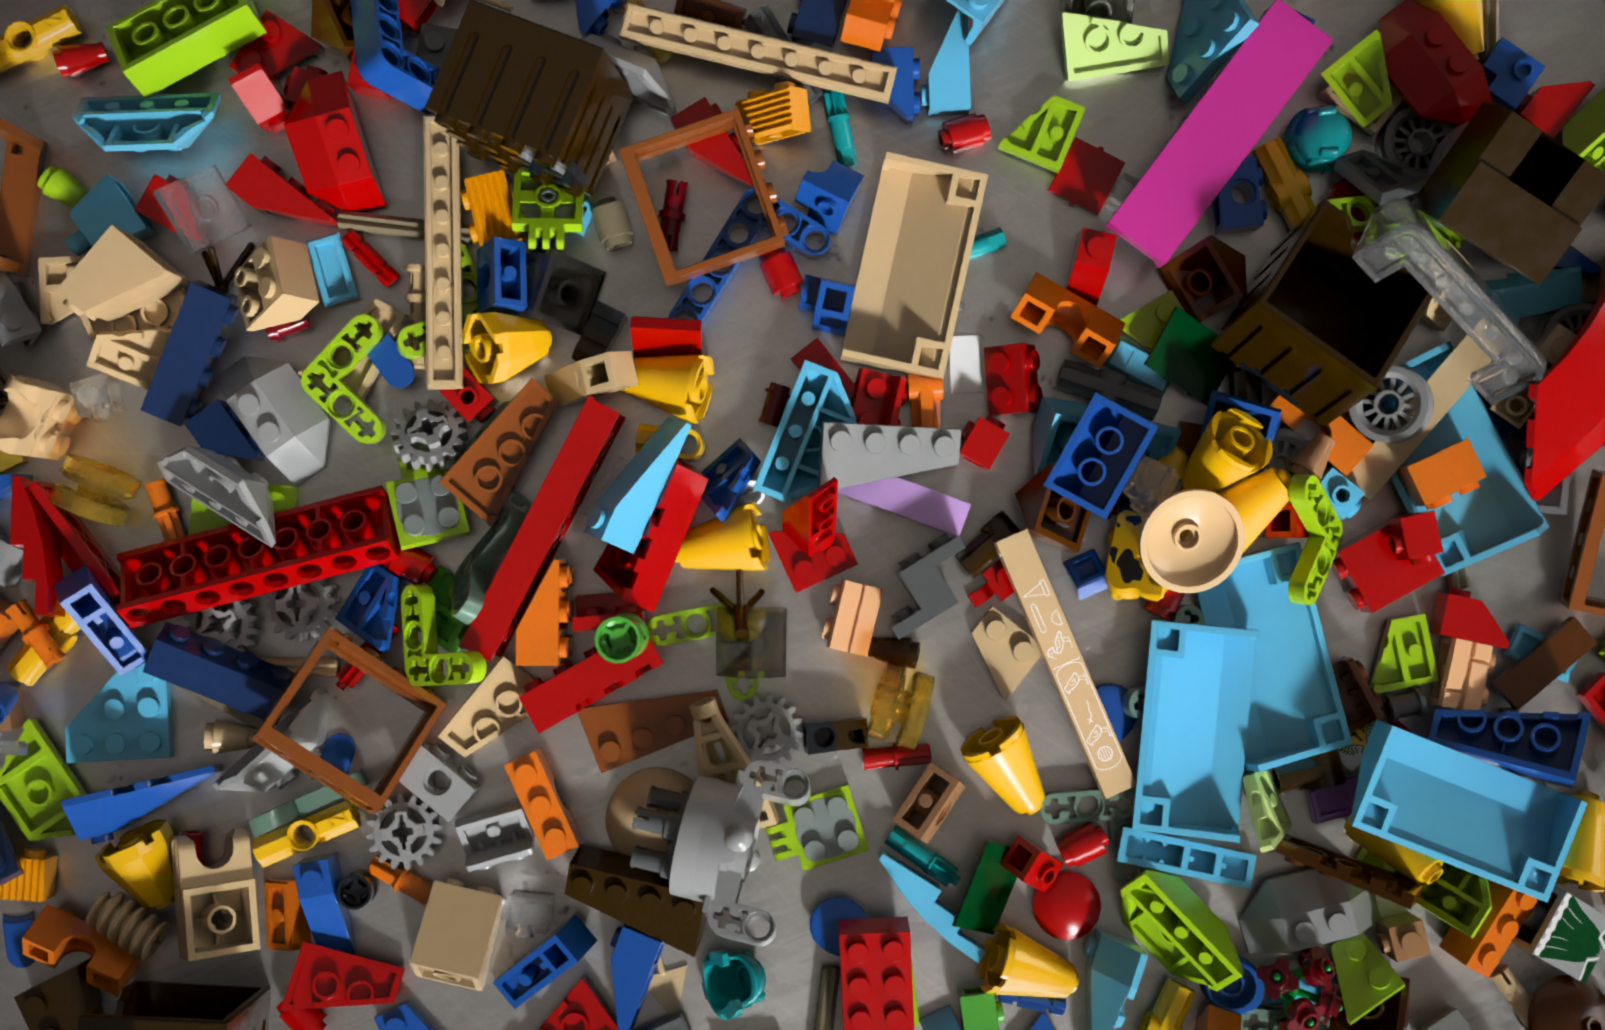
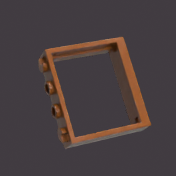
(755, 164)
(19, 198)
(1585, 550)
(371, 664)

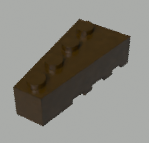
(635, 897)
(59, 1000)

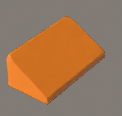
(284, 916)

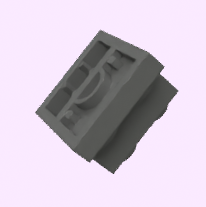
(925, 585)

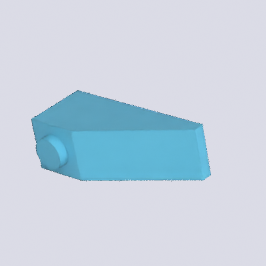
(948, 81)

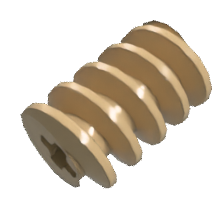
(126, 926)

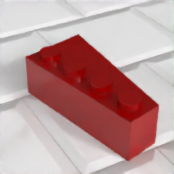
(643, 575)
(582, 685)

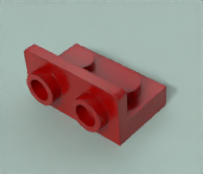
(878, 397)
(596, 608)

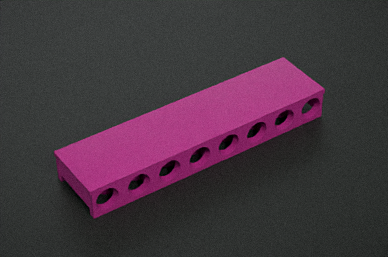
(1219, 132)

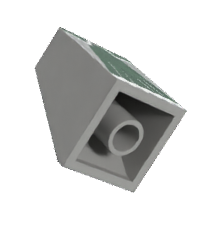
(1564, 934)

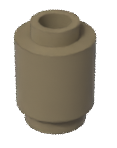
(612, 223)

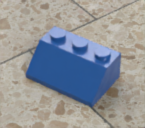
(1101, 455)

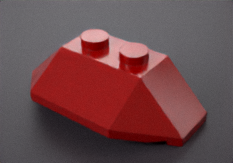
(1431, 65)
(333, 146)

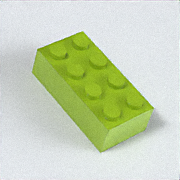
(180, 37)

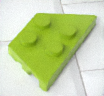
(36, 786)

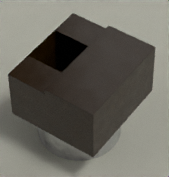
(1510, 190)

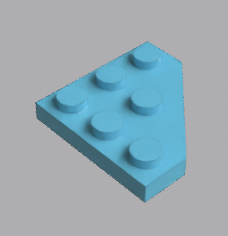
(1205, 40)
(124, 721)

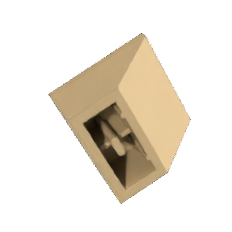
(276, 284)

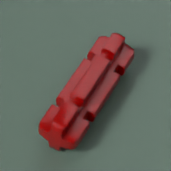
(370, 258)

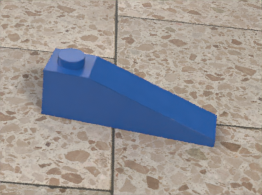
(116, 809)

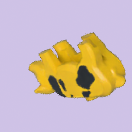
(1124, 570)

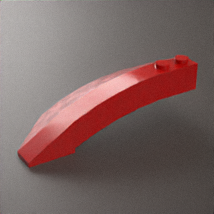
(1568, 408)

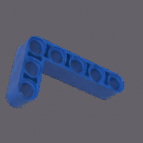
(382, 57)
(753, 224)

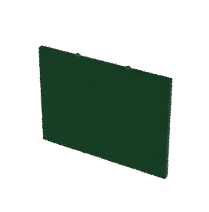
(1186, 357)
(986, 891)

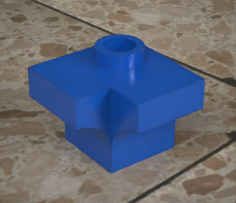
(1510, 73)
(829, 194)
(829, 302)

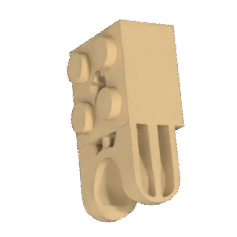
(37, 418)
(213, 888)

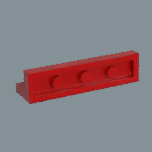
(77, 543)

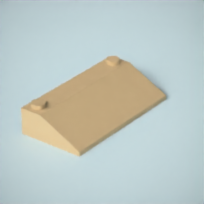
(913, 266)

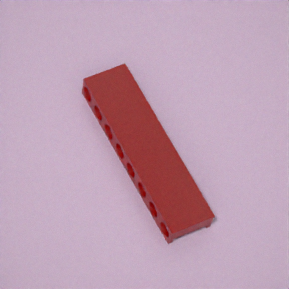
(543, 529)
(234, 566)

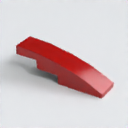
(35, 533)

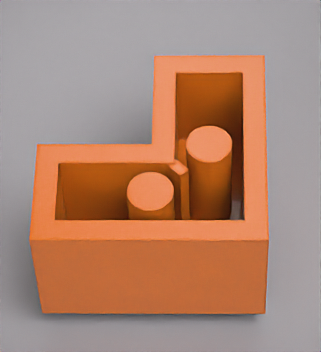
(870, 22)
(1442, 473)

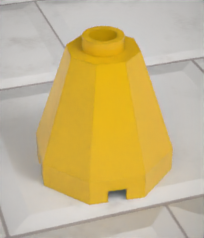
(503, 344)
(142, 864)

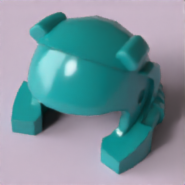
(1317, 138)
(732, 982)

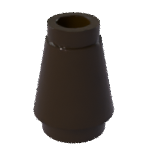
(894, 651)

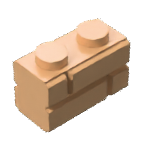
(853, 617)
(1462, 674)

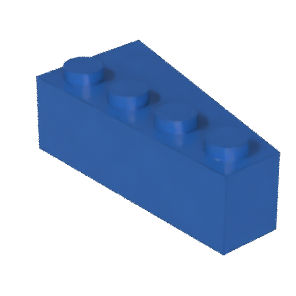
(1526, 744)

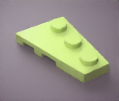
(1109, 46)

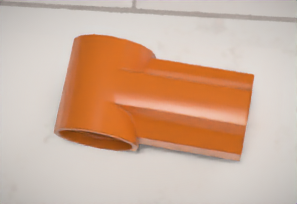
(925, 400)

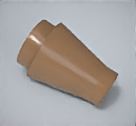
(1313, 457)

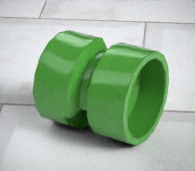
(621, 637)

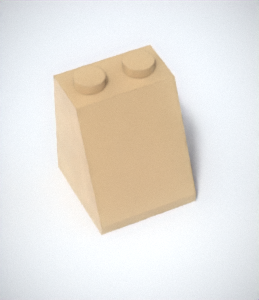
(118, 278)
(457, 934)

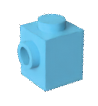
(1341, 493)

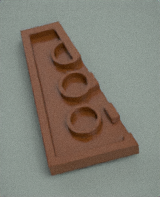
(495, 459)
(640, 727)

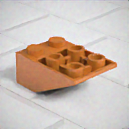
(543, 631)

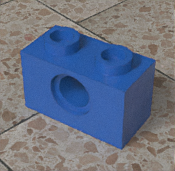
(1240, 217)
(502, 276)

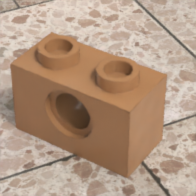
(929, 803)

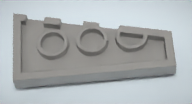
(878, 452)

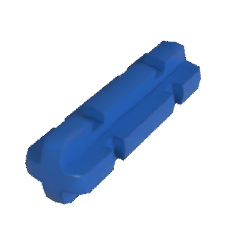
(1055, 1005)

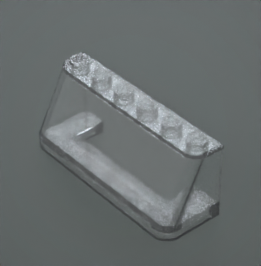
(1404, 238)

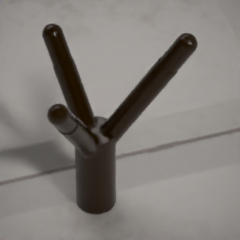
(214, 268)
(740, 609)

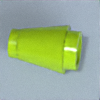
(61, 186)

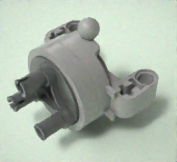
(714, 841)

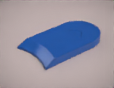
(394, 367)
(339, 751)
(14, 929)

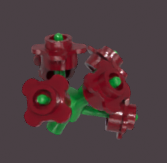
(1317, 971)

